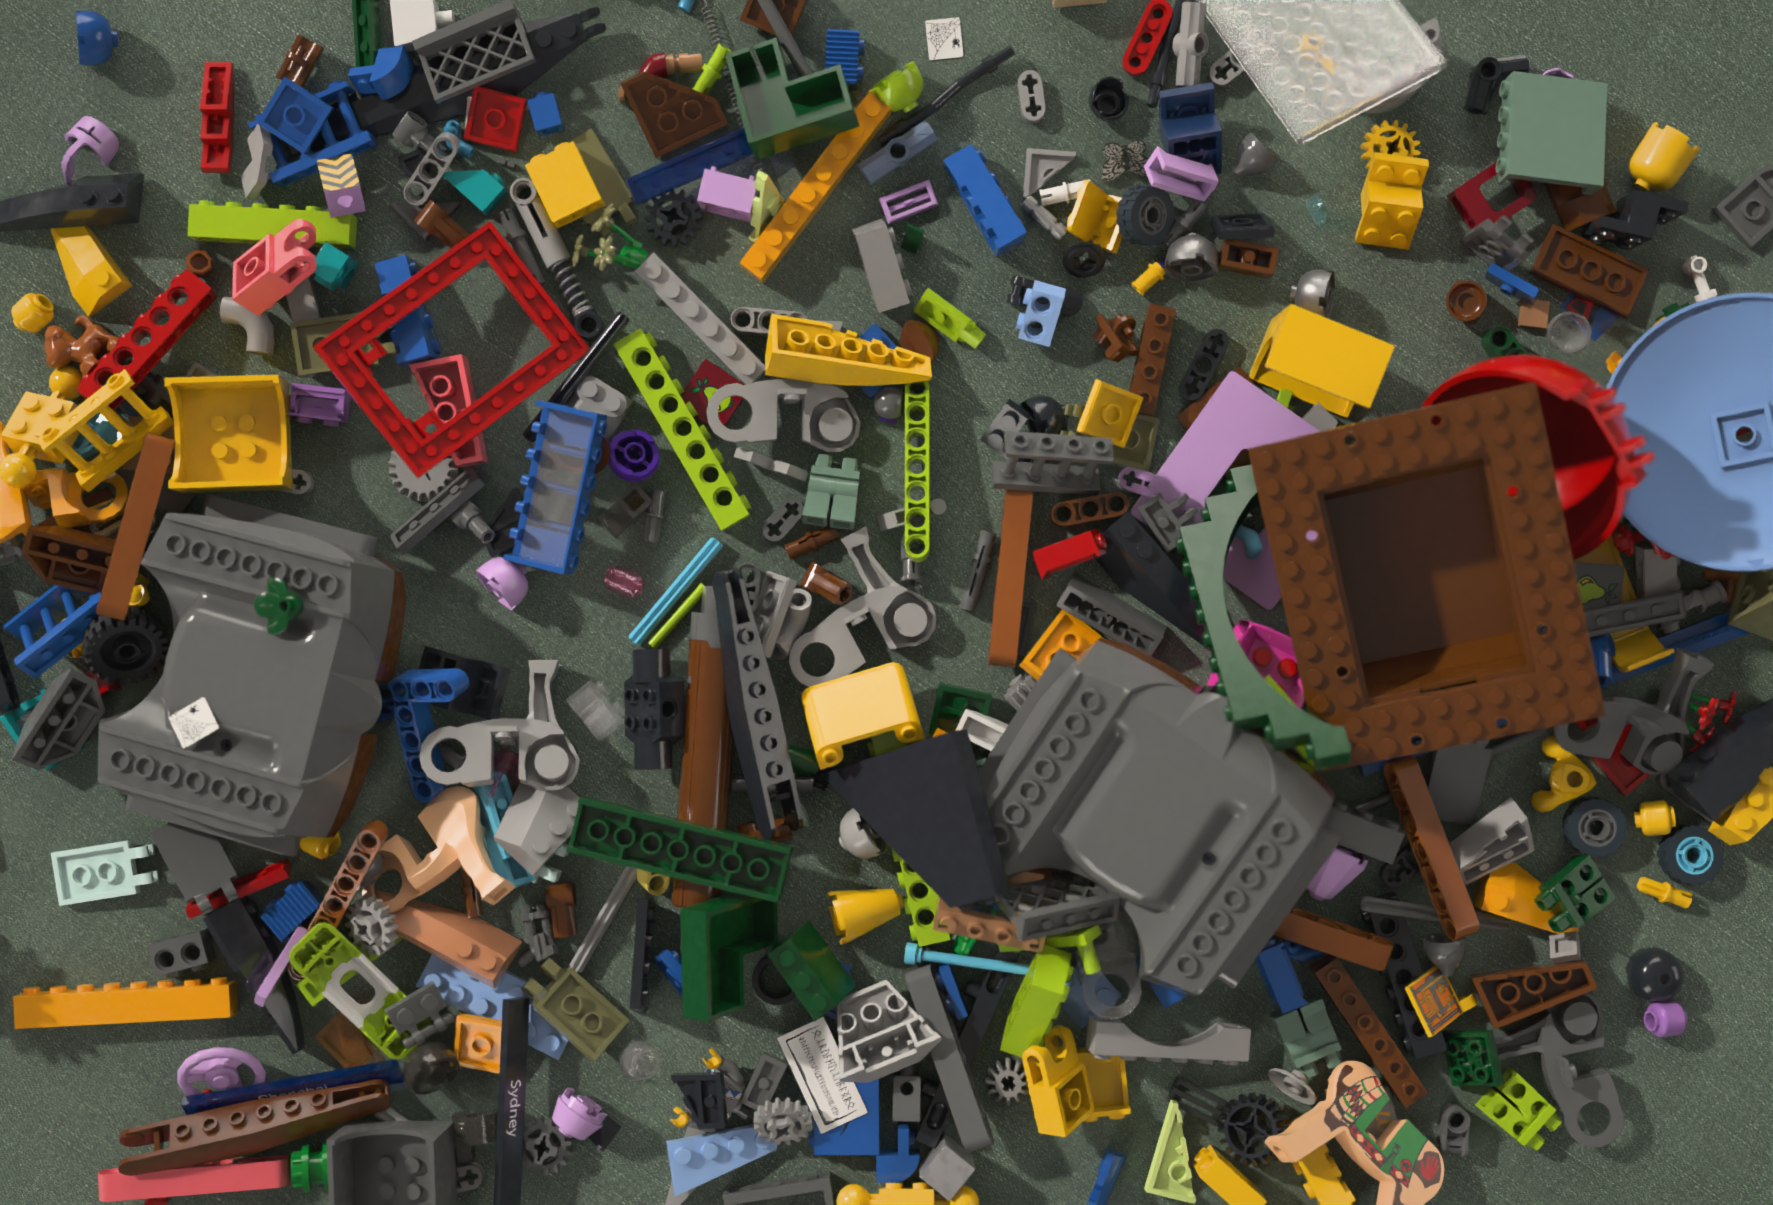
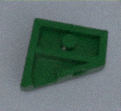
(952, 702)

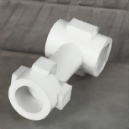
(1694, 267)

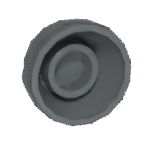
(1252, 157)
(1444, 952)

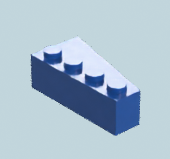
(985, 200)
(413, 333)

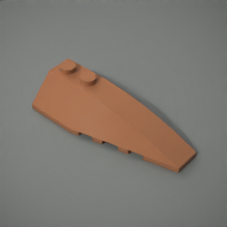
(456, 939)

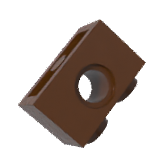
(1247, 258)

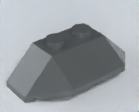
(60, 721)

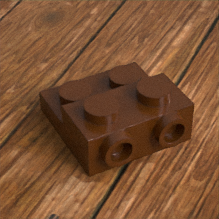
(789, 10)

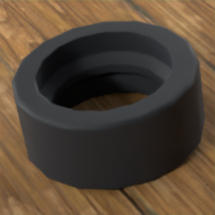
(764, 994)

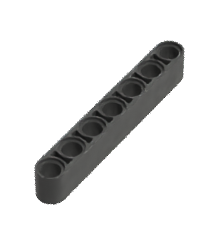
(950, 1060)

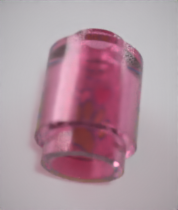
(623, 581)

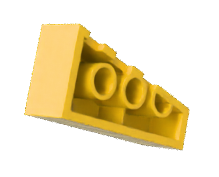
(1322, 1177)

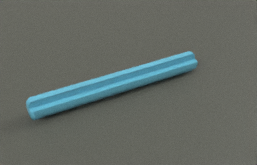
(675, 591)

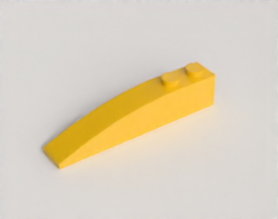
(823, 355)

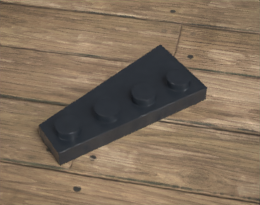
(641, 966)

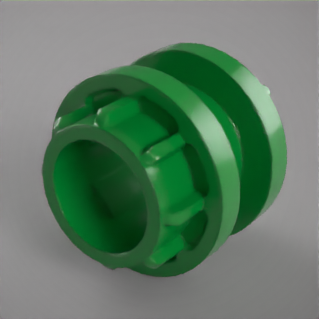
(309, 1168)

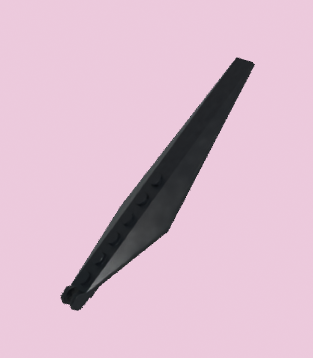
(550, 43)

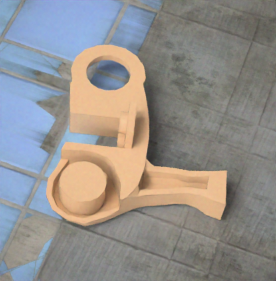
(456, 829)

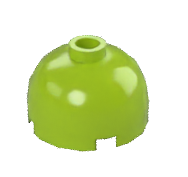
(900, 88)

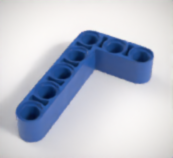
(414, 720)

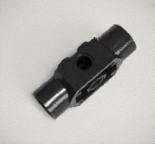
(653, 709)

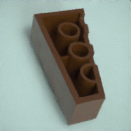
(1528, 990)

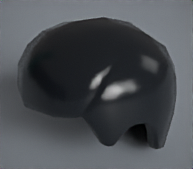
(1108, 99)

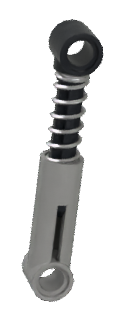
(555, 256)

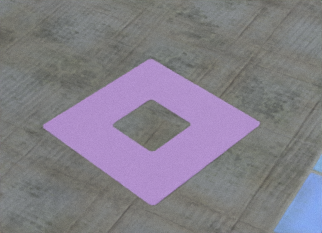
(1231, 421)

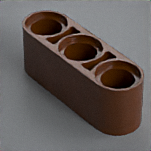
(1102, 509)

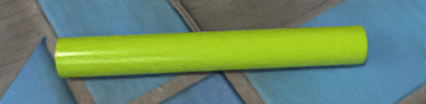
(676, 617)

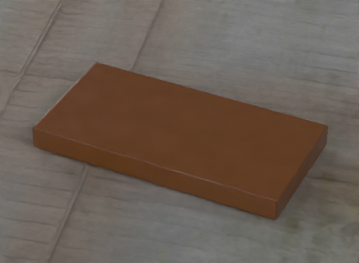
(1589, 271)

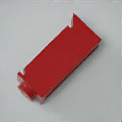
(1069, 552)

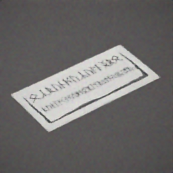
(816, 1067)

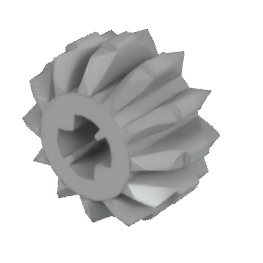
(997, 1085)

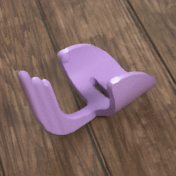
(105, 150)

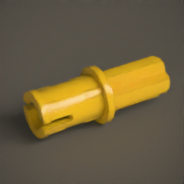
(1664, 892)

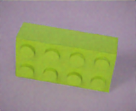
(1037, 1001)

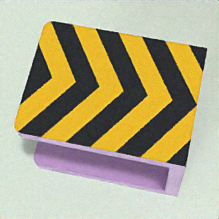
(341, 185)

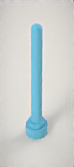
(916, 954)

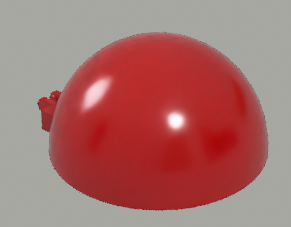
(1584, 434)

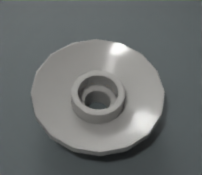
(1293, 1085)

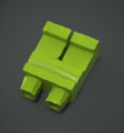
(1526, 1116)

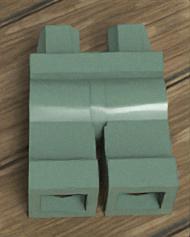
(834, 485)
(1308, 1045)

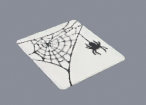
(944, 38)
(193, 722)

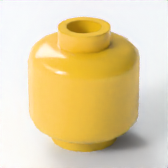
(32, 312)
(1655, 818)
(321, 847)

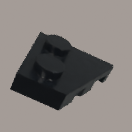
(501, 524)
(704, 1097)

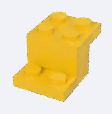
(1391, 200)

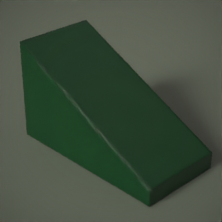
(912, 238)

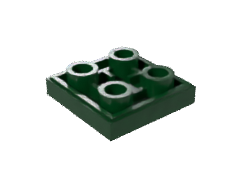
(1472, 1058)

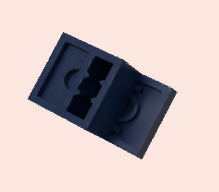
(1191, 125)

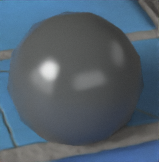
(889, 402)

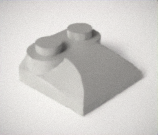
(602, 399)

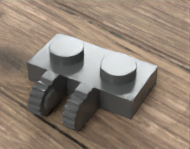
(1162, 519)

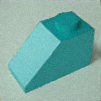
(479, 187)

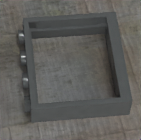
(781, 1188)

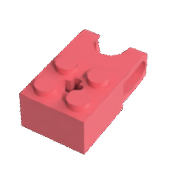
(274, 267)

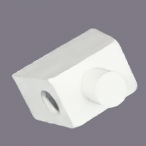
(416, 19)

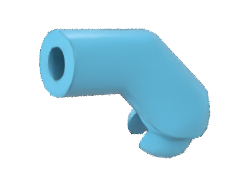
(1251, 541)

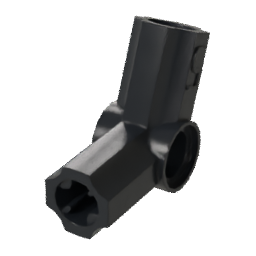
(1482, 87)

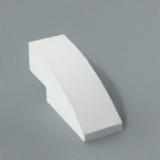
(981, 728)

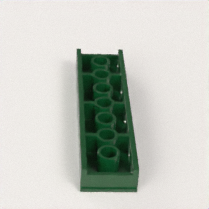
(680, 849)

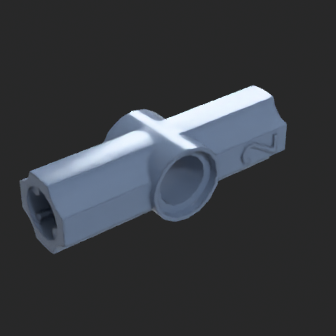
(911, 142)

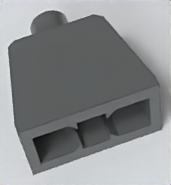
(906, 1105)

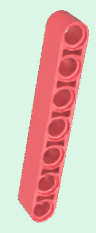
(204, 1178)

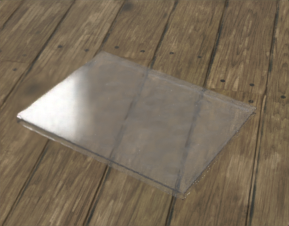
(1325, 56)

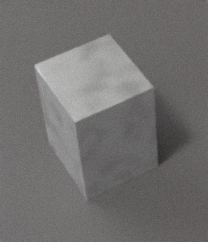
(946, 1167)

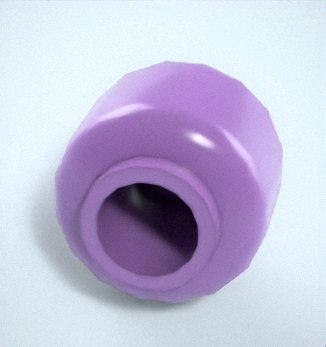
(1665, 1019)

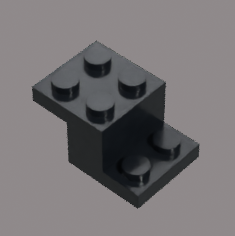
(1634, 219)
(485, 687)

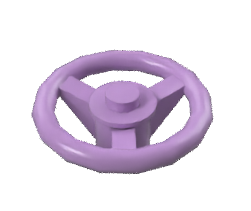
(218, 1069)

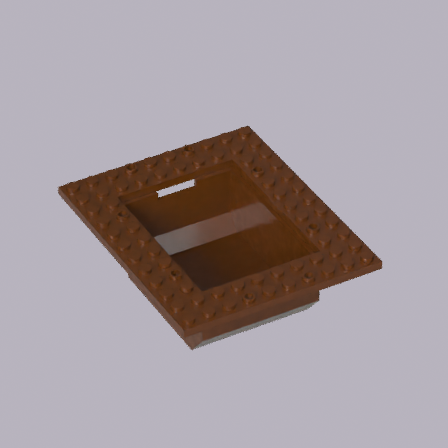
(1429, 576)

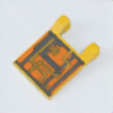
(1436, 1000)

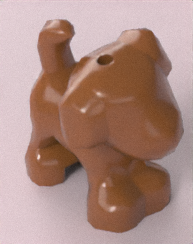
(63, 348)

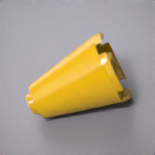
(862, 911)

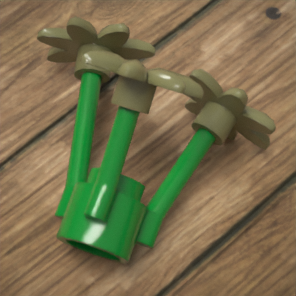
(630, 256)

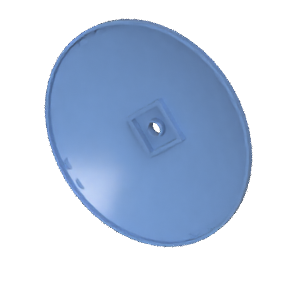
(1688, 395)

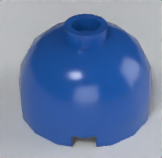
(94, 38)

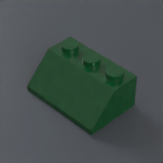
(811, 970)

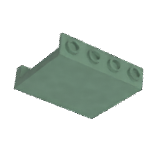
(1552, 130)

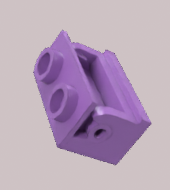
(319, 403)

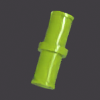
(712, 70)

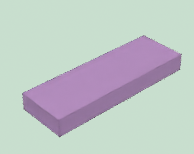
(278, 968)

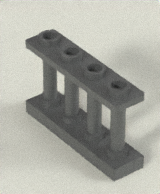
(1051, 477)

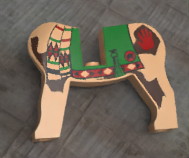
(1400, 1159)

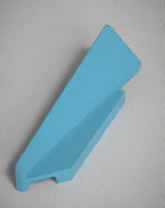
(491, 814)

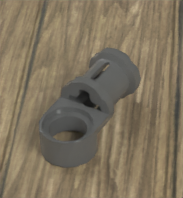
(908, 577)

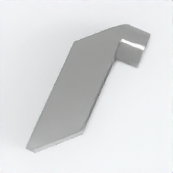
(897, 518)

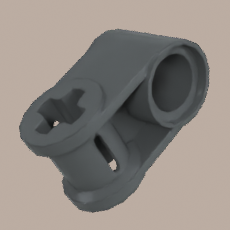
(1453, 1137)

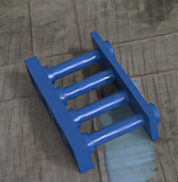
(357, 143)
(59, 638)

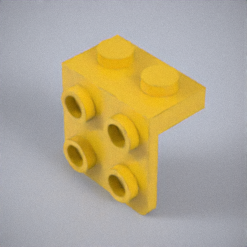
(1095, 217)

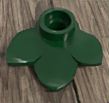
(278, 605)

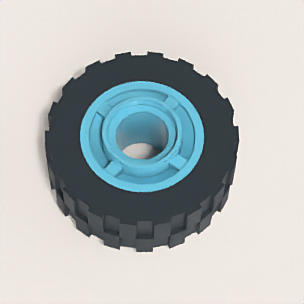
(1706, 859)

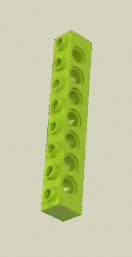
(629, 350)
(919, 931)

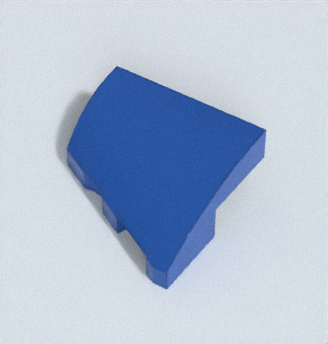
(1106, 1177)

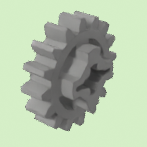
(371, 925)
(782, 1121)

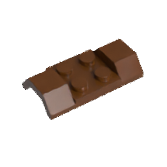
(1577, 208)

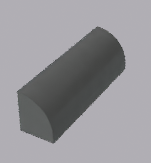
(1111, 615)

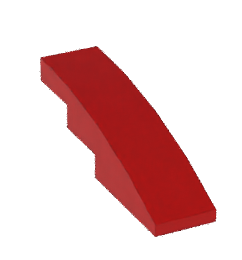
(218, 117)

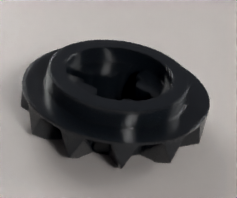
(1090, 266)

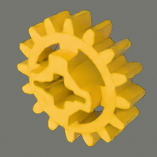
(1381, 143)

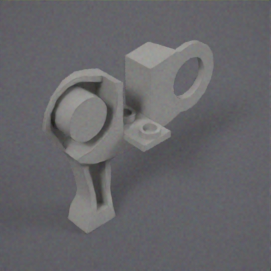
(826, 416)
(899, 613)
(545, 753)

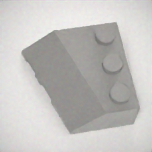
(537, 825)

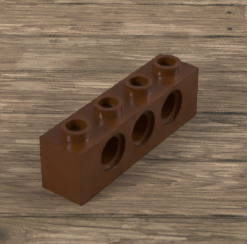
(1151, 355)

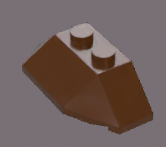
(69, 557)

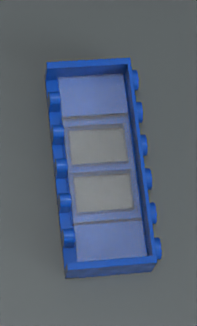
(557, 488)

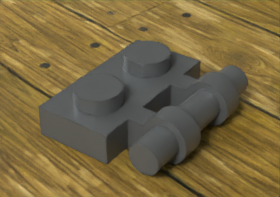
(416, 1008)

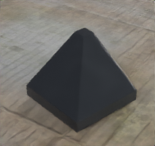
(605, 1134)

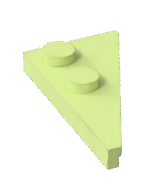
(765, 206)
(1170, 1169)

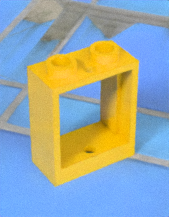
(1226, 1178)

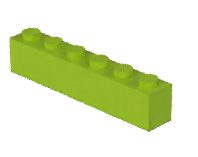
(251, 224)

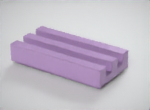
(914, 211)

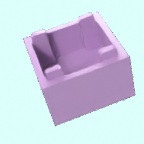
(727, 195)

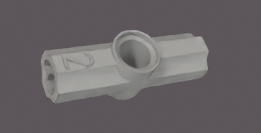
(1190, 44)

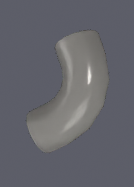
(258, 328)
(793, 623)

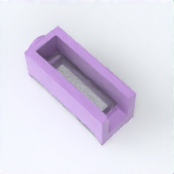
(1180, 175)

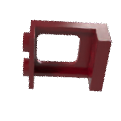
(1475, 208)

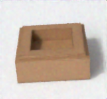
(1534, 315)

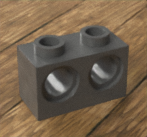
(180, 948)

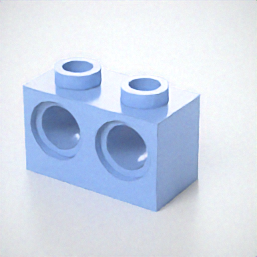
(1043, 313)

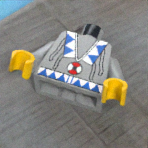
(733, 1088)

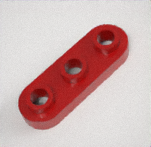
(1154, 29)

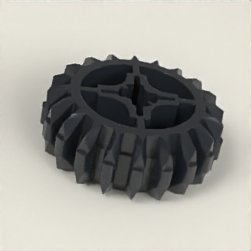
(1250, 1140)

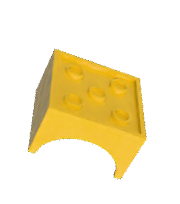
(1320, 361)
(231, 434)

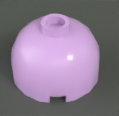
(505, 580)

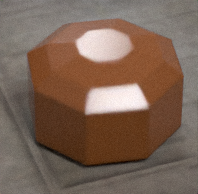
(199, 263)

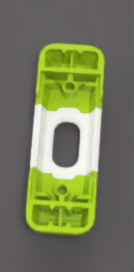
(324, 958)

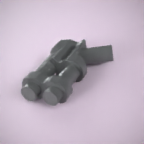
(542, 943)

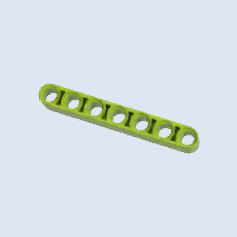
(917, 481)

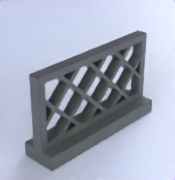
(471, 29)
(1055, 915)

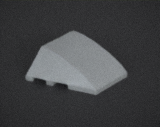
(879, 1034)

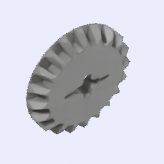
(423, 488)

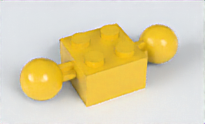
(30, 419)
(898, 1195)

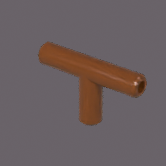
(1729, 577)

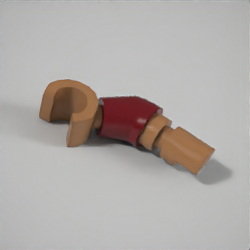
(665, 65)

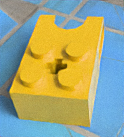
(1057, 1084)

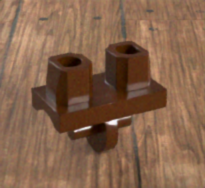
(300, 60)
(1119, 333)

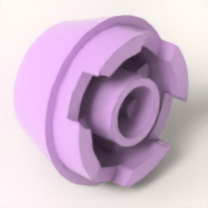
(577, 1115)

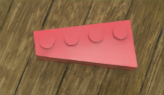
(448, 391)

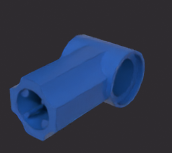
(1603, 651)

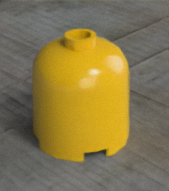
(1661, 158)

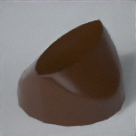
(1466, 301)
(919, 339)

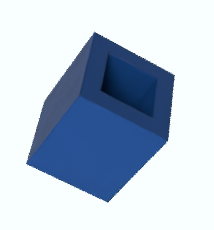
(546, 114)

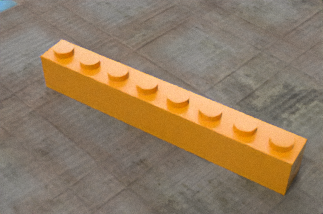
(814, 189)
(125, 1004)

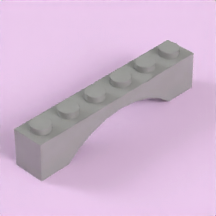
(700, 320)
(1219, 1042)

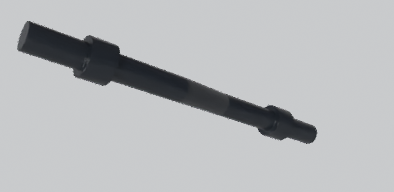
(988, 65)
(1158, 78)

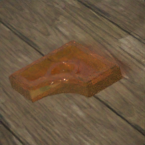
(344, 1041)

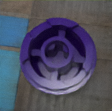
(633, 456)

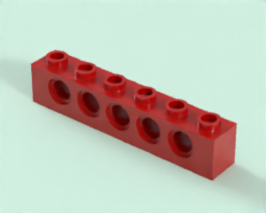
(162, 336)

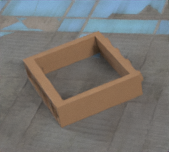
(988, 926)

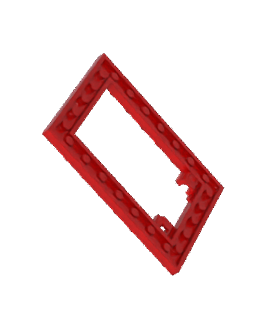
(410, 440)

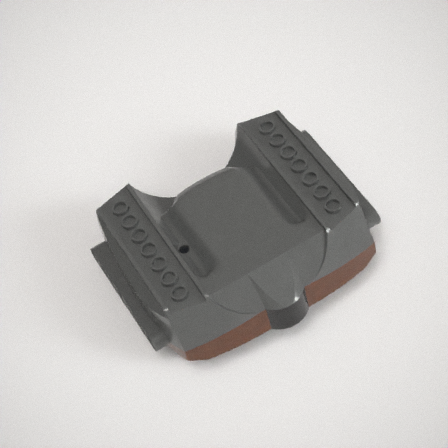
(289, 706)
(1163, 803)

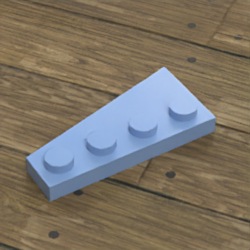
(712, 1154)

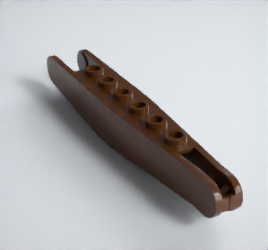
(249, 1126)

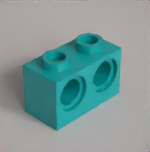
(334, 268)

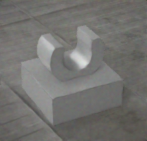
(1564, 947)

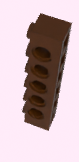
(1368, 1030)

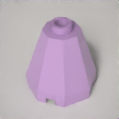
(1337, 873)

